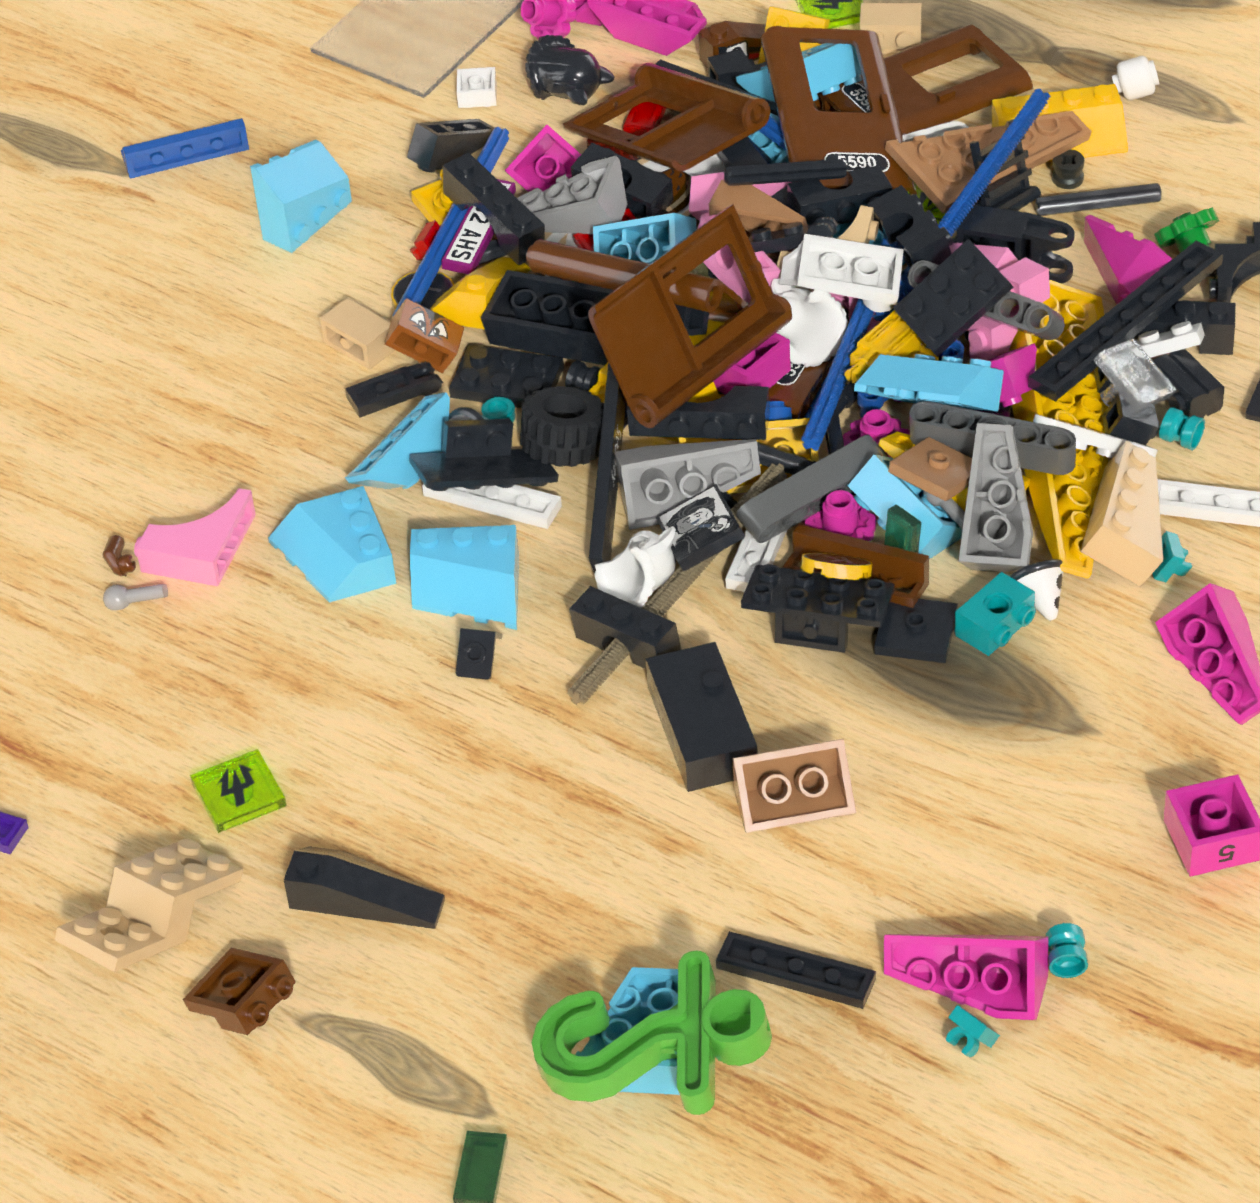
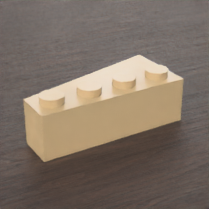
(1126, 516)

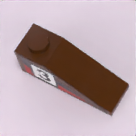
(730, 36)

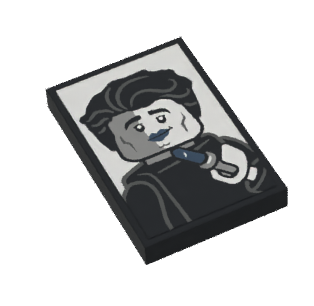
(702, 527)

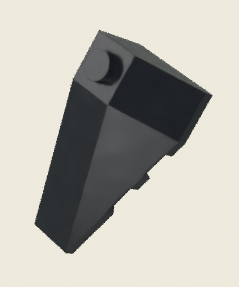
(353, 887)

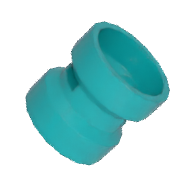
(1182, 428)
(1066, 950)

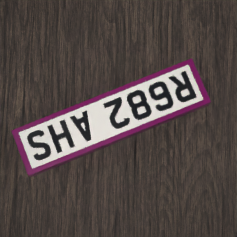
(471, 239)

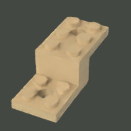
(149, 905)

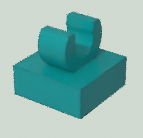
(1173, 558)
(972, 1029)

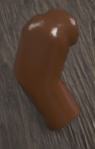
(112, 555)

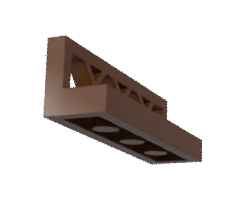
(888, 563)

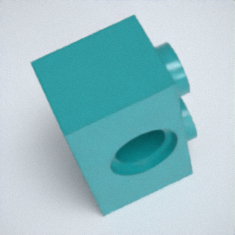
(995, 614)

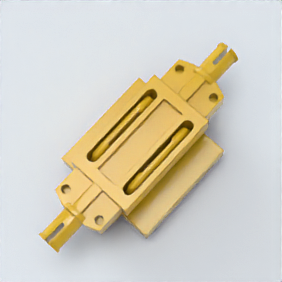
(890, 338)

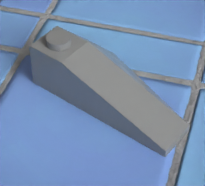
(581, 201)
(666, 475)
(997, 514)

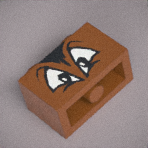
(424, 335)

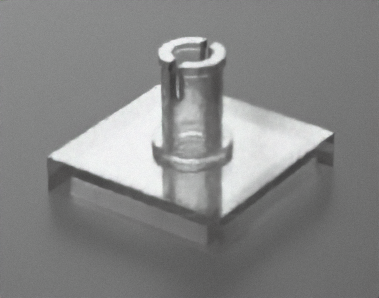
(1133, 376)

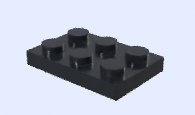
(953, 297)
(503, 373)

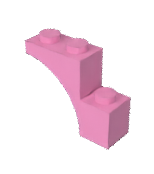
(992, 338)

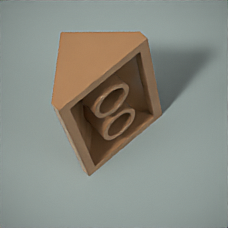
(793, 785)

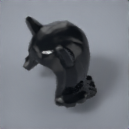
(563, 70)

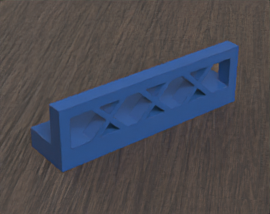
(185, 148)

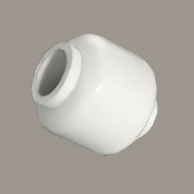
(1136, 78)

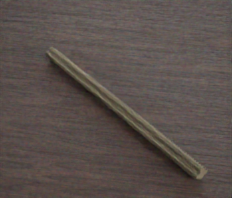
(662, 600)

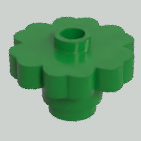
(1187, 229)

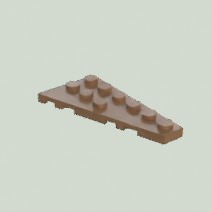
(945, 163)

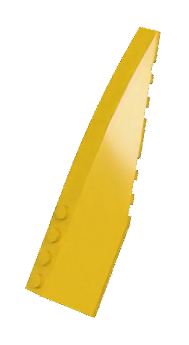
(1066, 500)

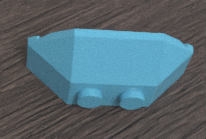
(417, 433)

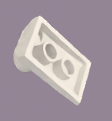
(846, 270)

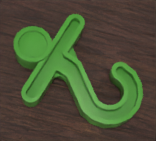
(693, 1031)

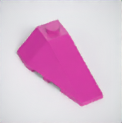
(1121, 258)
(988, 972)

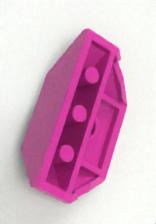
(651, 23)

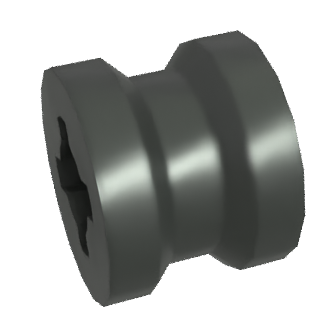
(1068, 169)

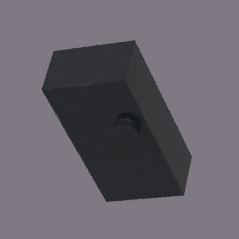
(545, 317)
(699, 714)

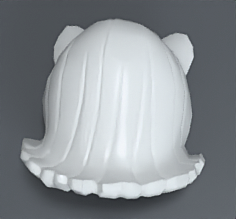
(815, 324)
(639, 568)

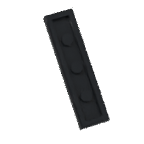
(796, 970)

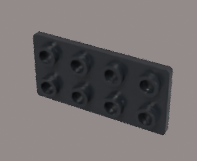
(478, 456)
(816, 608)

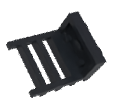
(1010, 188)

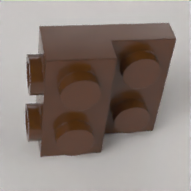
(241, 990)

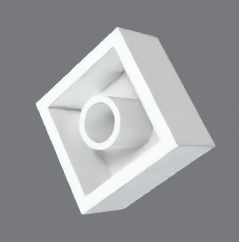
(476, 87)

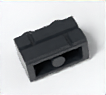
(1196, 387)

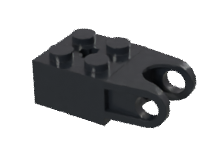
(1022, 233)

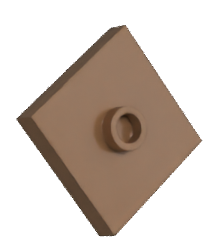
(933, 468)

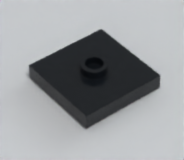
(918, 631)

